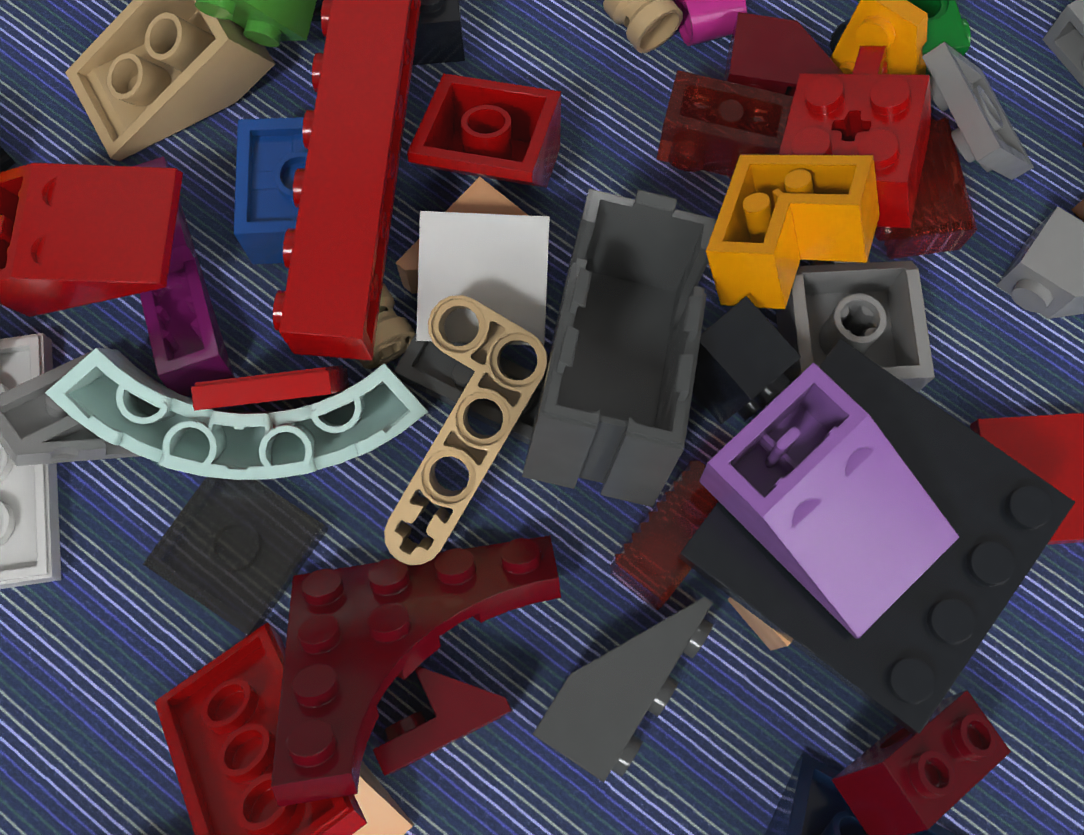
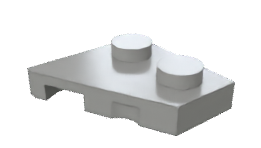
(41, 432)

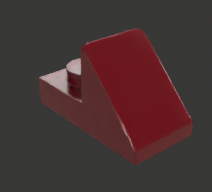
(458, 713)

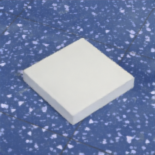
(485, 258)

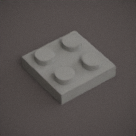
(982, 124)

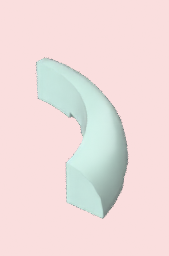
(161, 425)

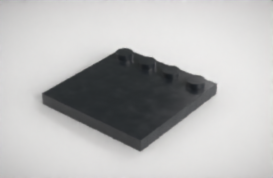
(940, 620)

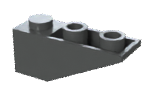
(608, 697)

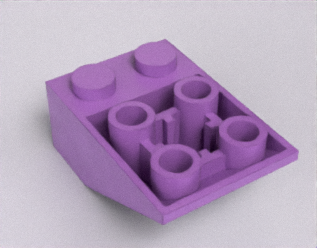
(830, 500)

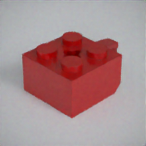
(867, 116)

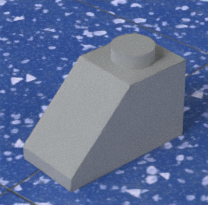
(1049, 268)

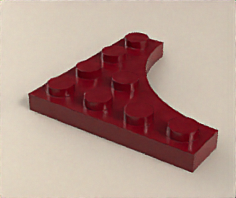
(376, 623)

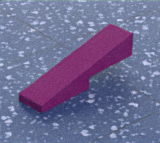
(182, 317)

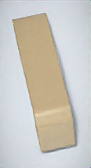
(456, 436)

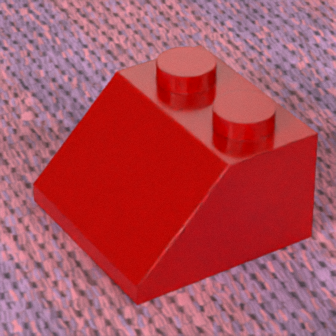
(490, 130)

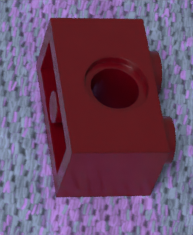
(916, 778)

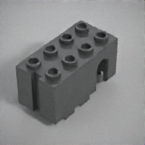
(623, 348)

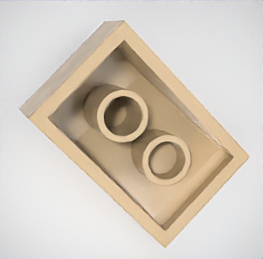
(162, 72)

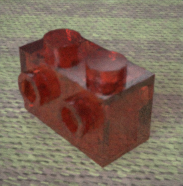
(718, 121)

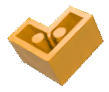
(787, 213)

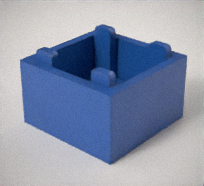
(265, 172)

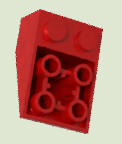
(84, 233)

